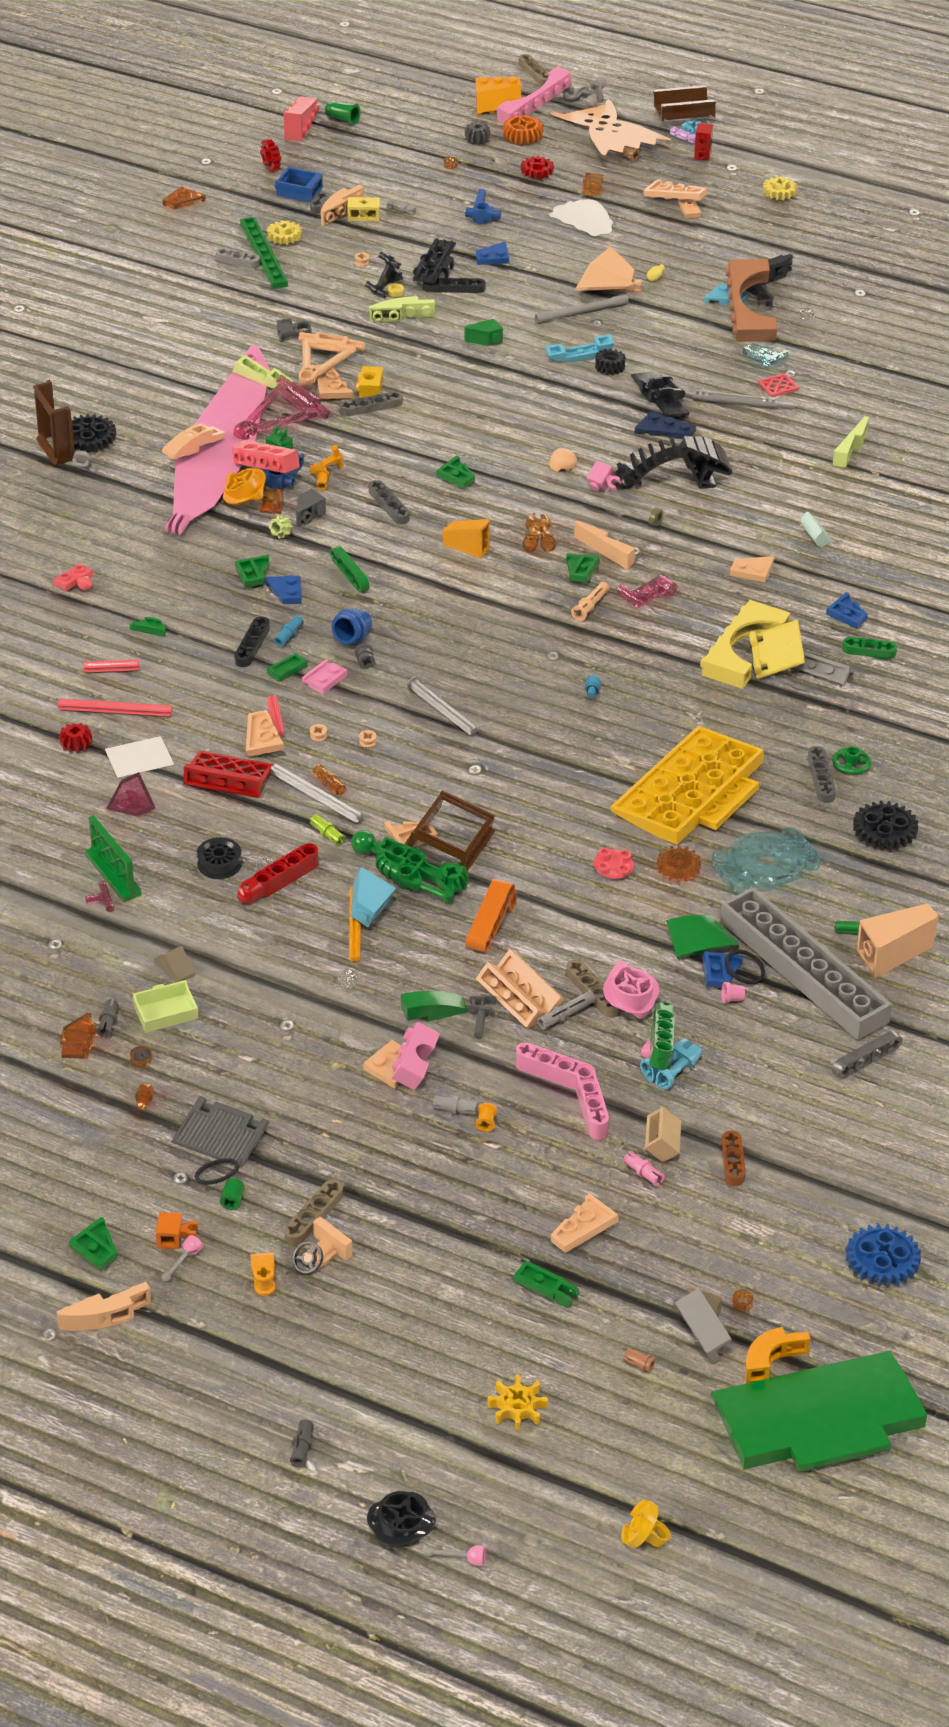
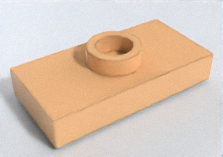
(689, 208)

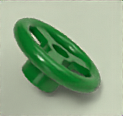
(852, 757)

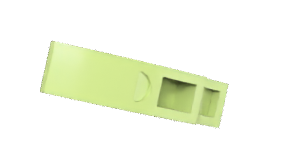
(396, 309)

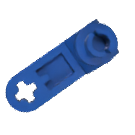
(482, 212)
(280, 480)

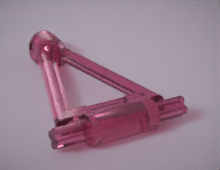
(294, 394)

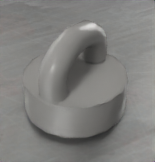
(81, 459)

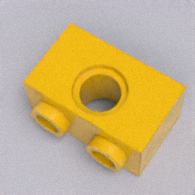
(369, 381)

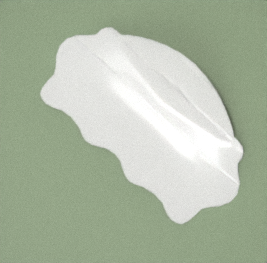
(585, 216)

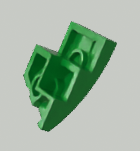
(698, 934)

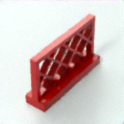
(231, 781)

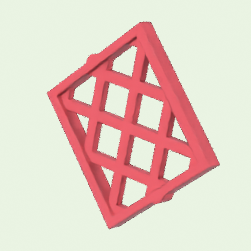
(779, 378)

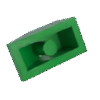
(484, 333)

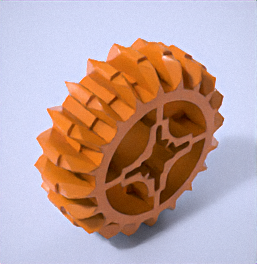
(522, 129)

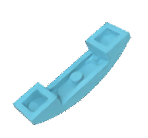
(582, 352)

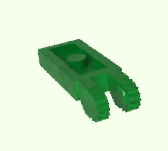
(546, 1283)

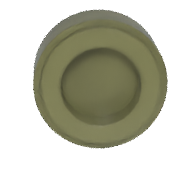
(656, 516)

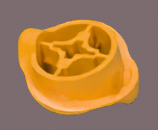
(244, 486)

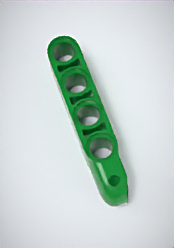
(662, 1036)

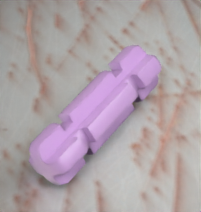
(681, 134)

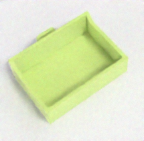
(165, 1006)

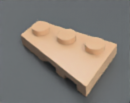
(331, 386)
(262, 734)
(584, 1224)

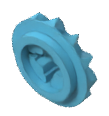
(690, 126)

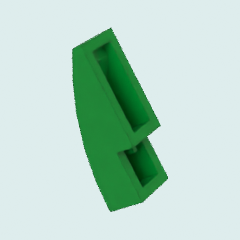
(432, 1005)

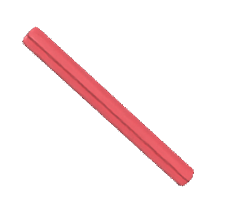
(115, 707)

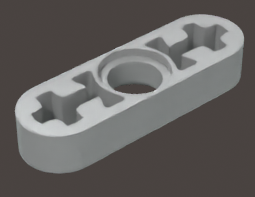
(237, 257)

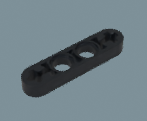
(456, 285)
(255, 642)

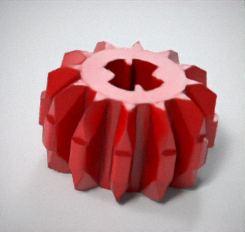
(75, 737)

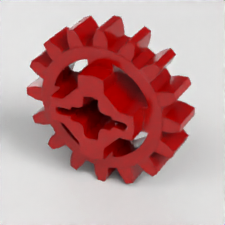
(270, 155)
(537, 167)

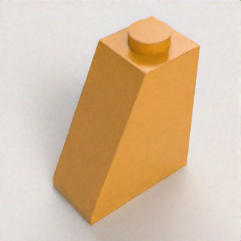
(468, 536)

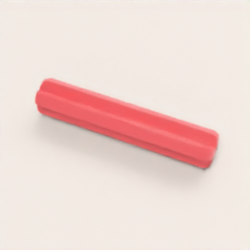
(111, 666)
(275, 714)

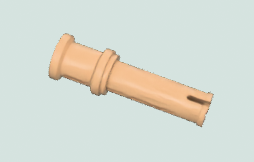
(587, 604)

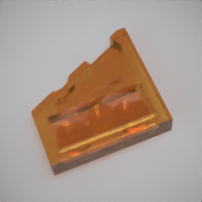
(182, 197)

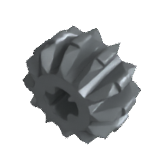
(477, 133)

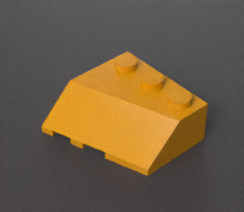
(495, 91)

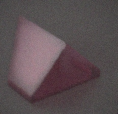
(131, 797)

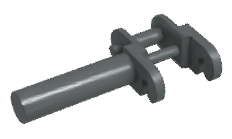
(481, 1011)

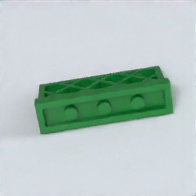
(111, 862)

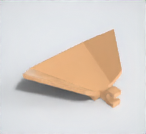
(609, 273)

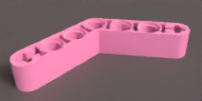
(570, 1074)

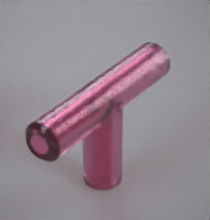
(103, 896)

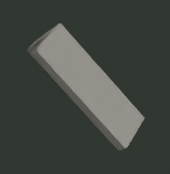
(825, 668)
(703, 1323)

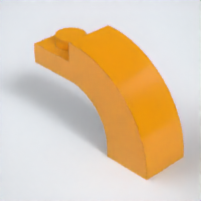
(770, 1347)

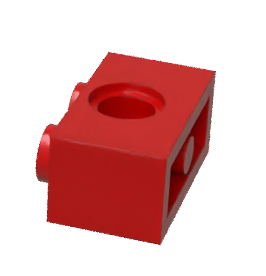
(703, 142)

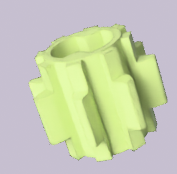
(280, 526)

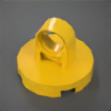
(644, 1525)

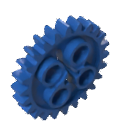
(883, 1255)

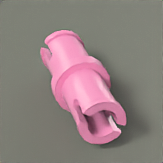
(644, 1168)

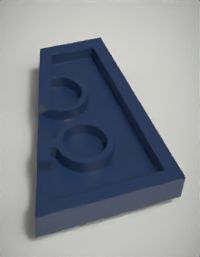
(660, 424)

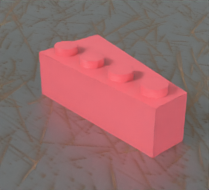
(299, 118)

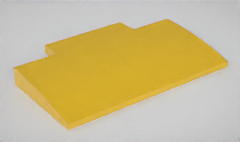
(692, 785)

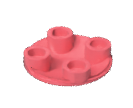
(613, 863)

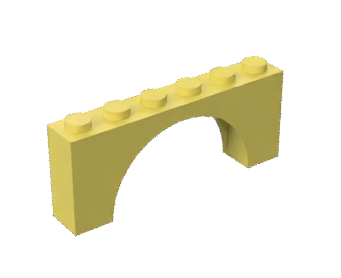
(721, 661)

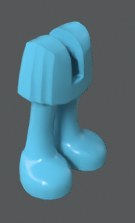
(683, 1054)

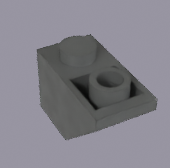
(309, 506)

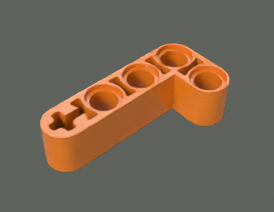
(498, 899)

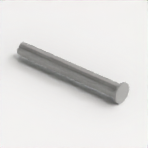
(442, 706)

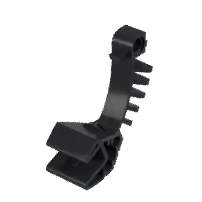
(698, 453)

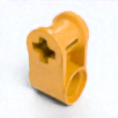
(263, 1272)

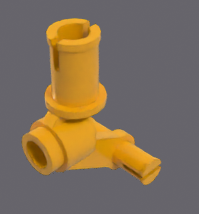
(320, 471)

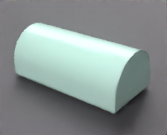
(815, 530)

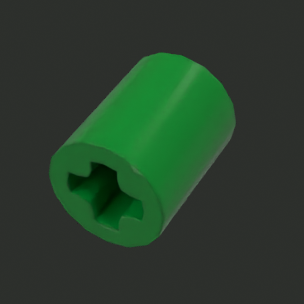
(232, 1194)

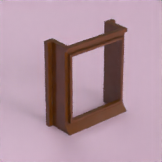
(683, 103)
(54, 424)
(476, 846)

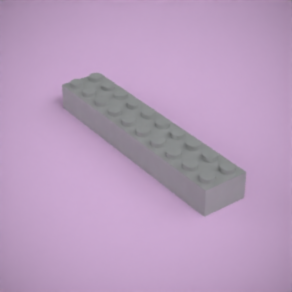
(806, 963)

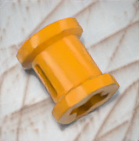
(486, 1113)

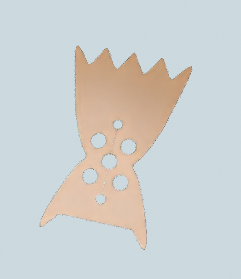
(605, 140)

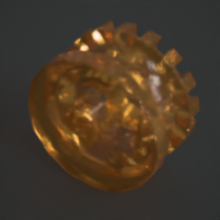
(450, 162)
(742, 1294)

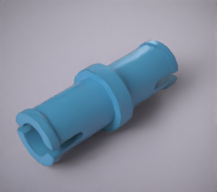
(288, 631)

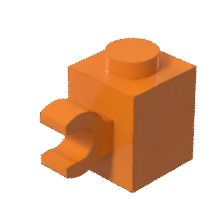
(171, 1230)

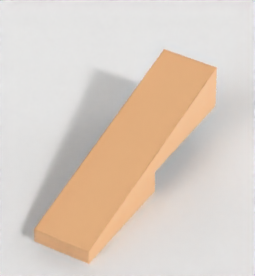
(599, 541)

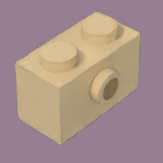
(663, 1134)

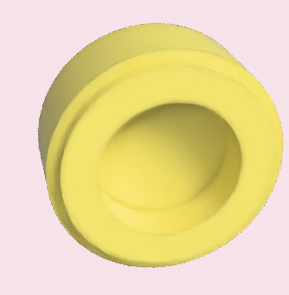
(395, 290)

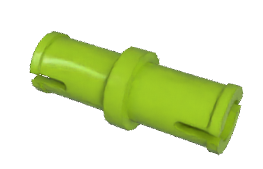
(327, 830)

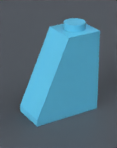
(369, 896)

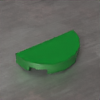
(149, 625)

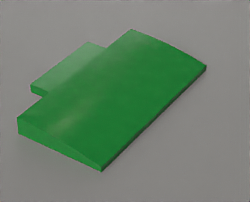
(821, 1413)

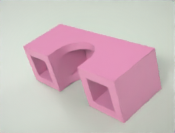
(419, 1043)

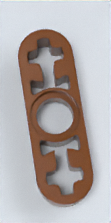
(728, 1164)

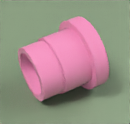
(732, 992)

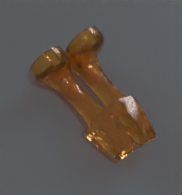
(537, 526)

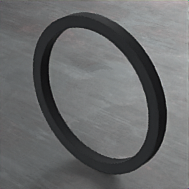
(756, 959)
(218, 1161)

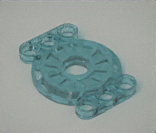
(743, 860)

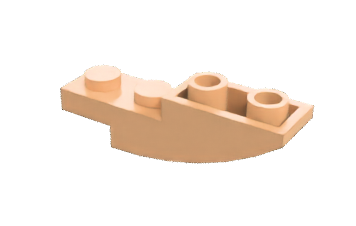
(337, 204)
(191, 439)
(99, 1313)

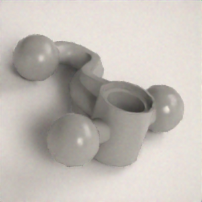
(593, 92)

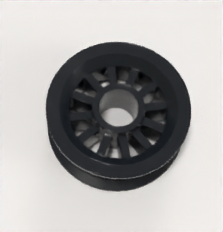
(219, 858)

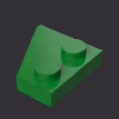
(456, 473)
(252, 570)
(95, 1244)

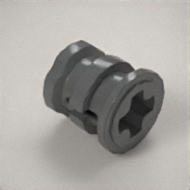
(365, 655)

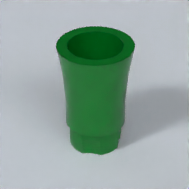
(342, 111)

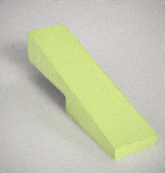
(252, 370)
(852, 441)

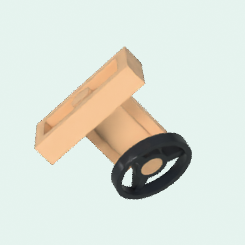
(330, 1245)

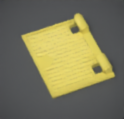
(779, 650)

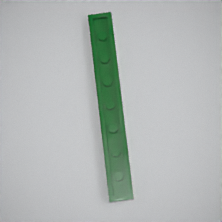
(262, 248)

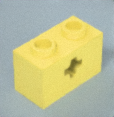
(363, 209)

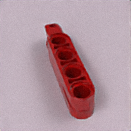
(279, 873)

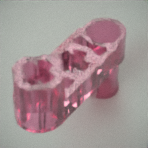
(648, 591)

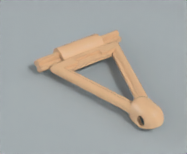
(324, 341)

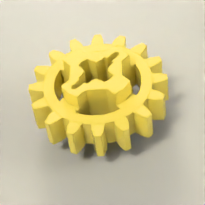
(780, 188)
(284, 232)

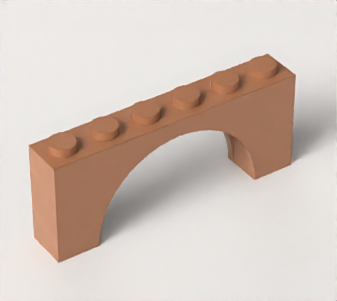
(748, 324)

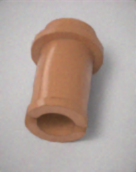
(639, 1360)

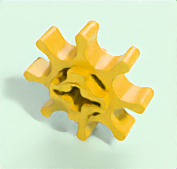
(517, 1402)

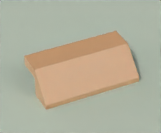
(519, 988)

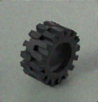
(610, 361)

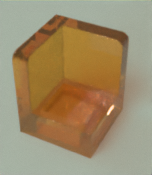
(592, 184)
(272, 501)

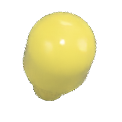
(655, 273)

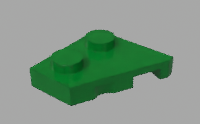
(581, 566)

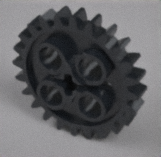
(92, 432)
(885, 825)

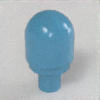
(592, 685)

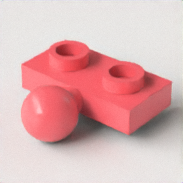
(79, 575)

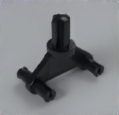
(388, 275)

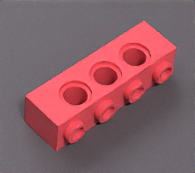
(265, 456)

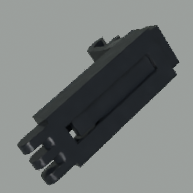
(778, 269)

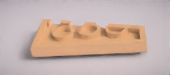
(671, 191)

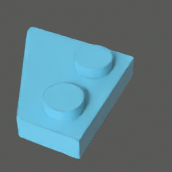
(720, 294)

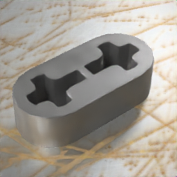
(318, 201)

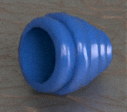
(351, 626)

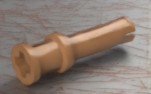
(632, 154)

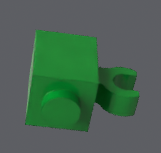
(279, 438)

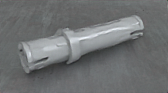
(566, 1010)

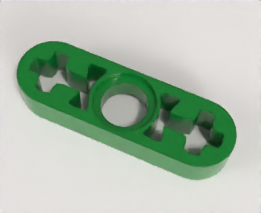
(880, 649)

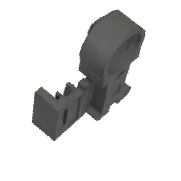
(287, 329)

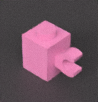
(602, 477)

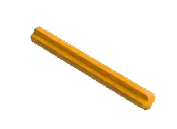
(354, 936)

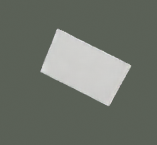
(139, 756)

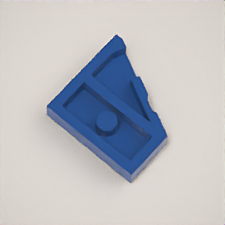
(493, 254)
(285, 588)
(847, 611)
(715, 968)

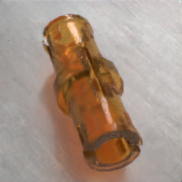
(335, 786)

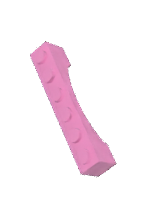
(558, 81)

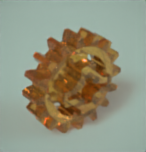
(678, 863)

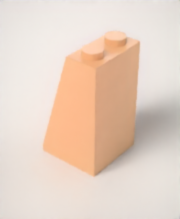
(896, 937)

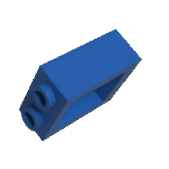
(310, 181)

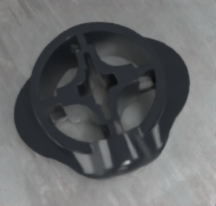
(401, 1519)

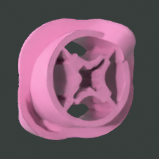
(631, 990)

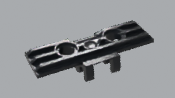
(434, 263)
(664, 397)

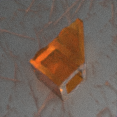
(77, 1038)

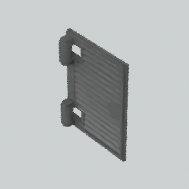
(220, 1132)

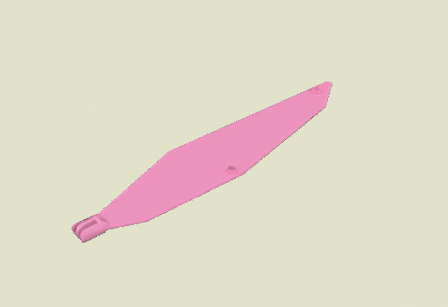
(202, 475)

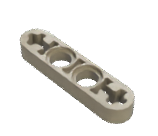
(533, 68)
(578, 972)
(311, 1210)

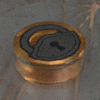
(140, 1056)

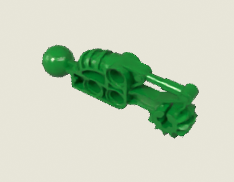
(408, 866)

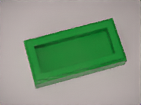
(287, 667)

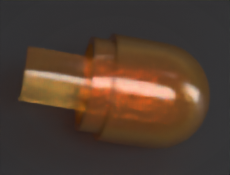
(144, 1095)

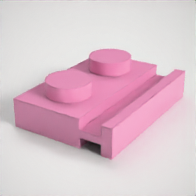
(324, 676)

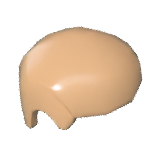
(562, 459)

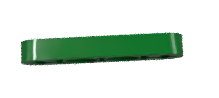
(349, 569)

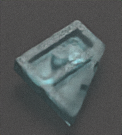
(764, 354)

